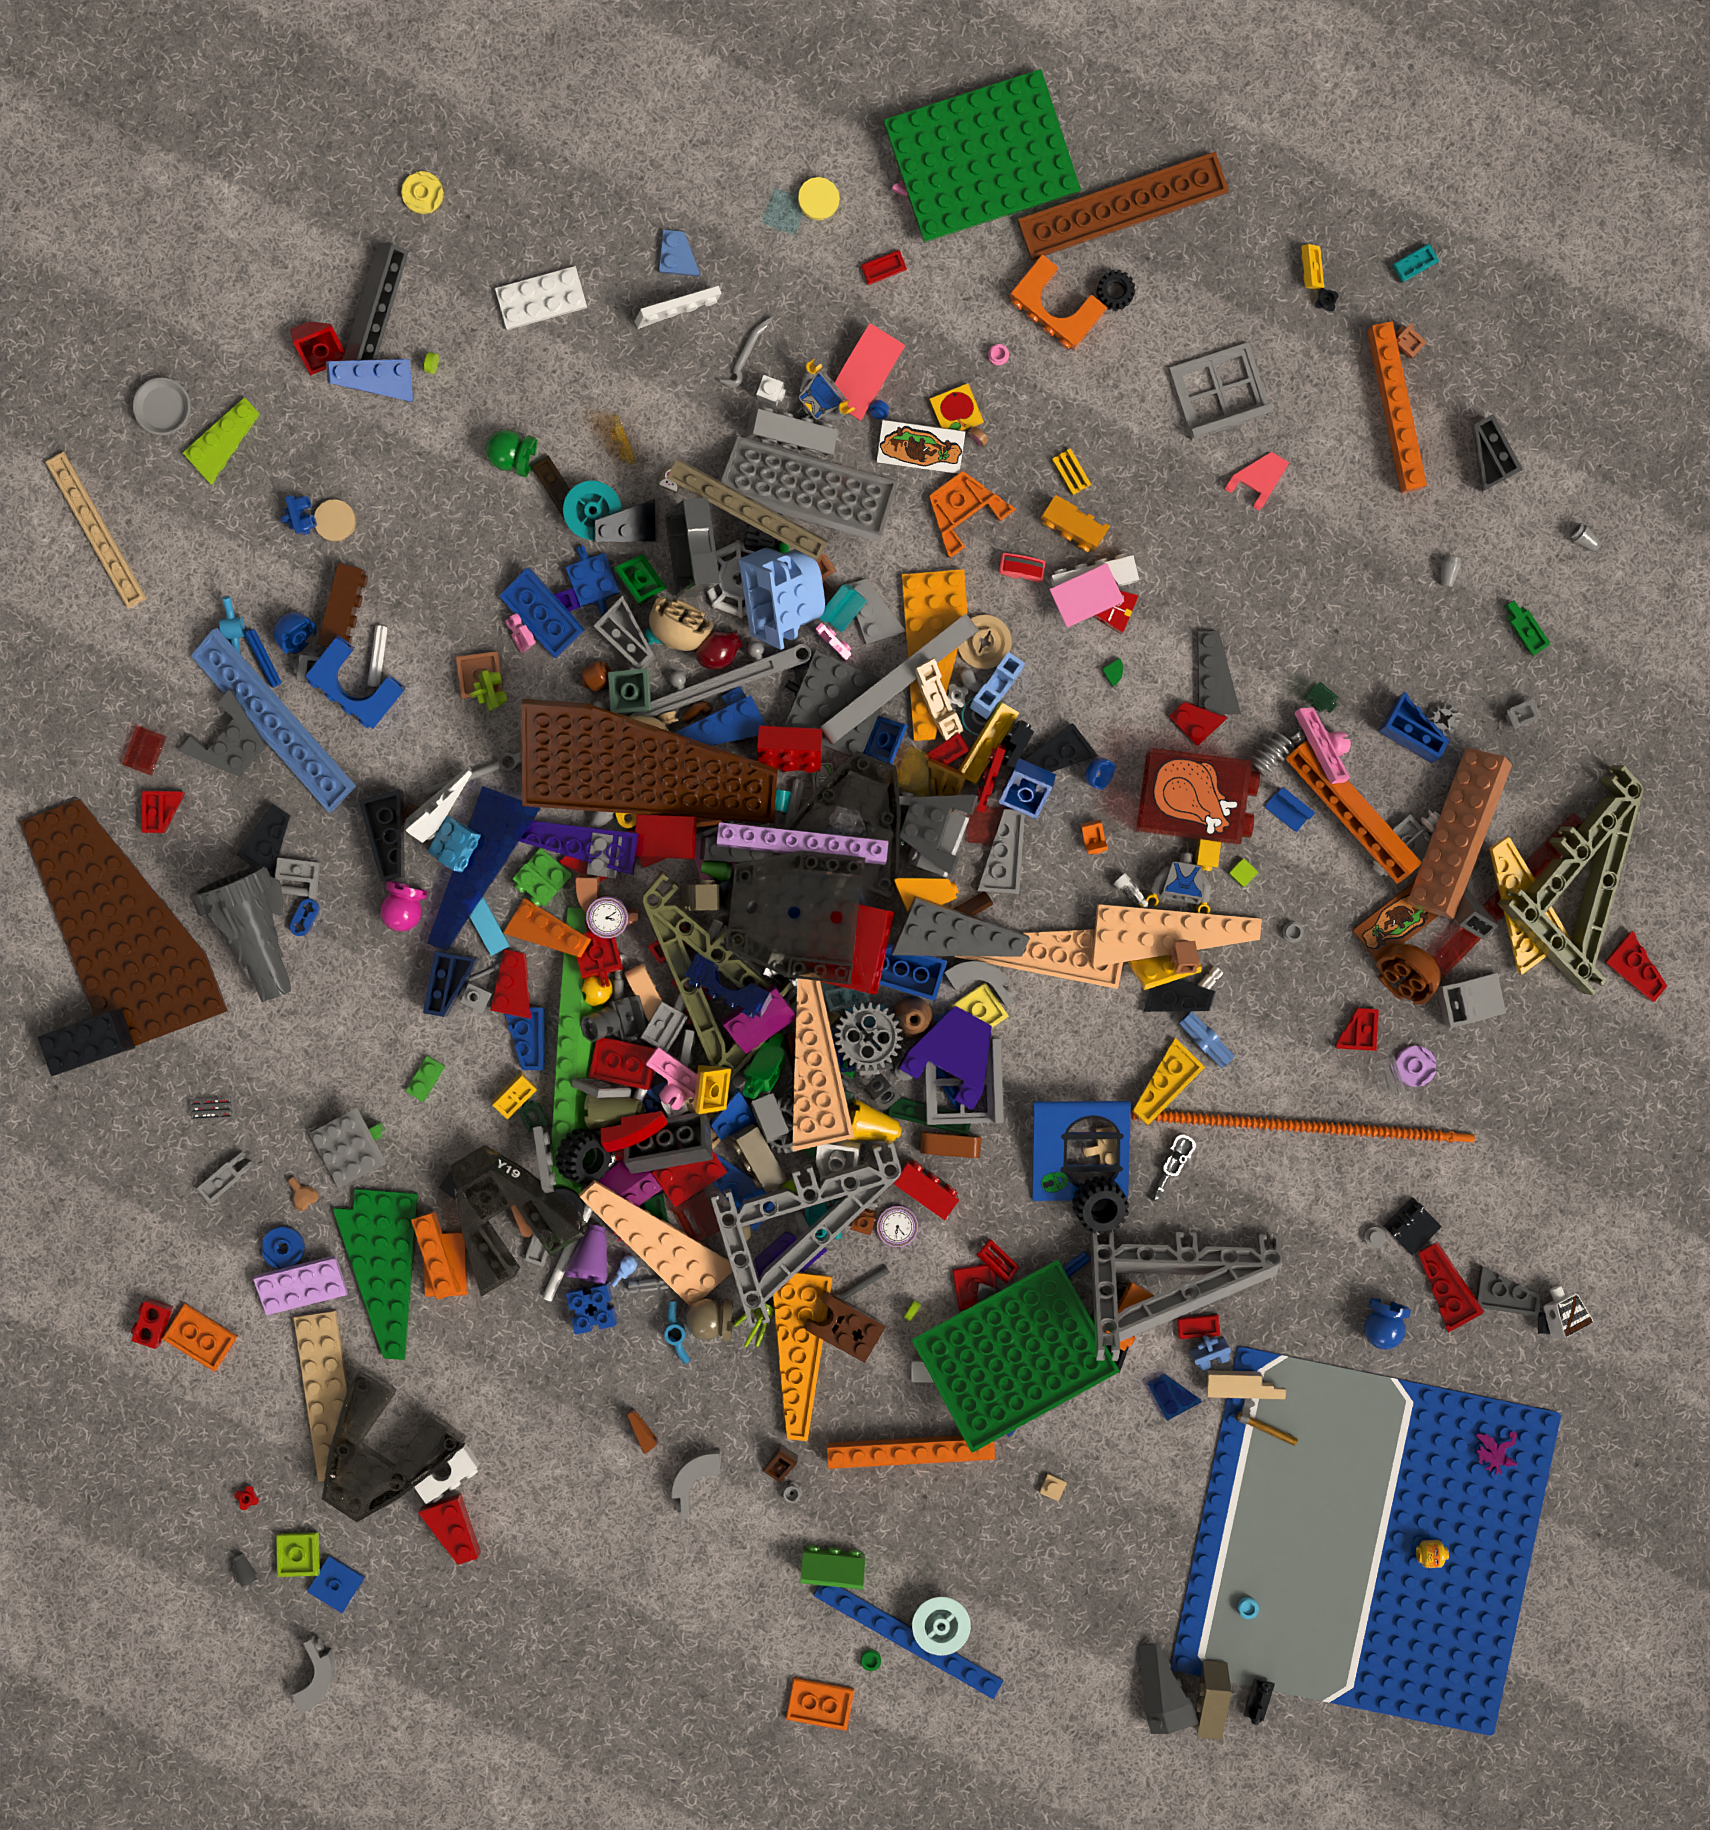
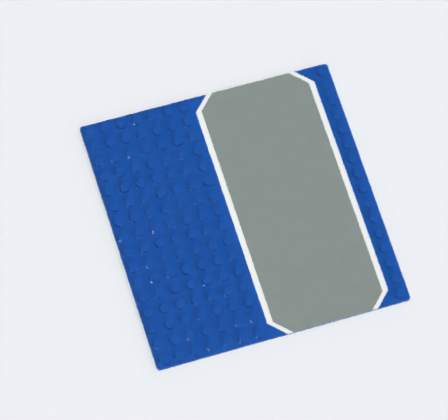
(1333, 1536)

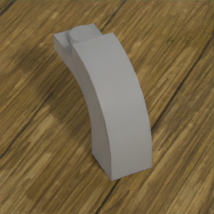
(976, 970)
(699, 1465)
(324, 1671)

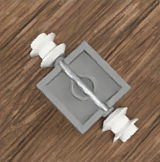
(1413, 836)

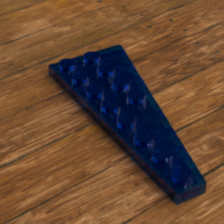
(501, 824)

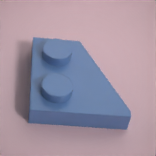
(677, 255)

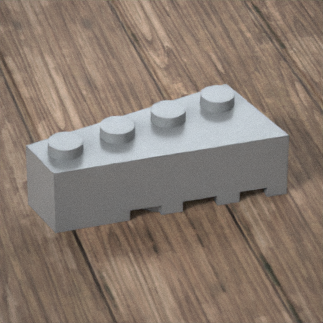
(792, 432)

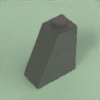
(1474, 917)

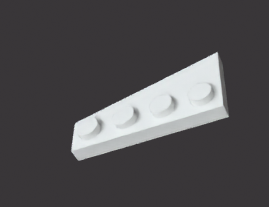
(676, 306)

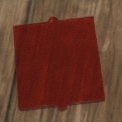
(984, 825)

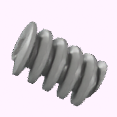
(1270, 753)

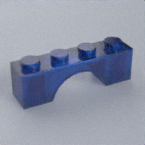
(751, 998)

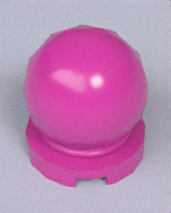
(402, 906)

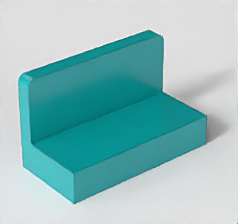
(843, 607)

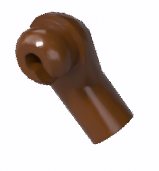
(694, 709)

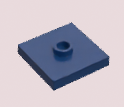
(336, 1584)

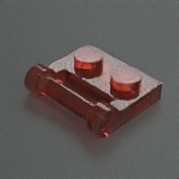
(703, 1215)

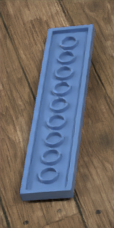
(274, 721)

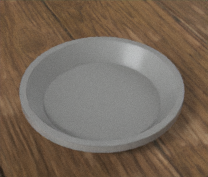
(162, 406)

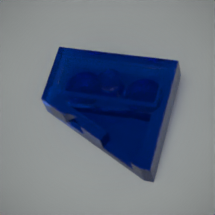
(1172, 1396)

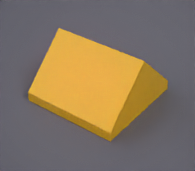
(711, 1089)

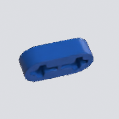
(299, 915)

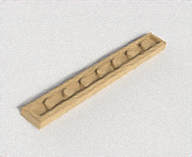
(95, 529)

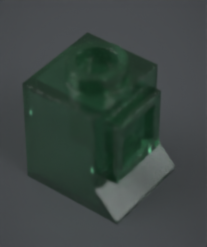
(1321, 698)
(528, 1108)

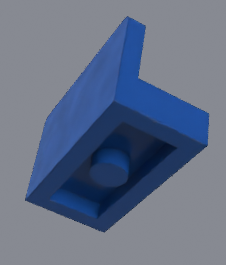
(1289, 809)

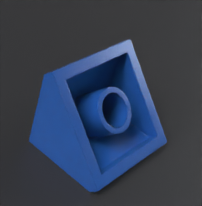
(885, 739)

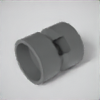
(600, 1024)

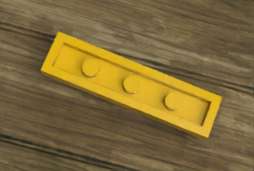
(990, 736)

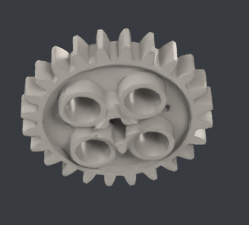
(854, 1048)

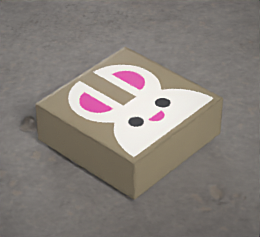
(667, 484)

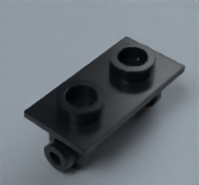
(1258, 1700)

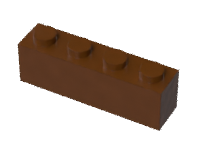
(342, 604)

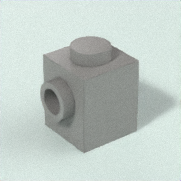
(476, 997)

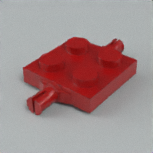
(599, 958)

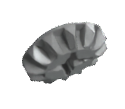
(1445, 709)

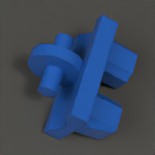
(296, 516)

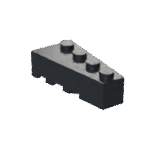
(386, 833)

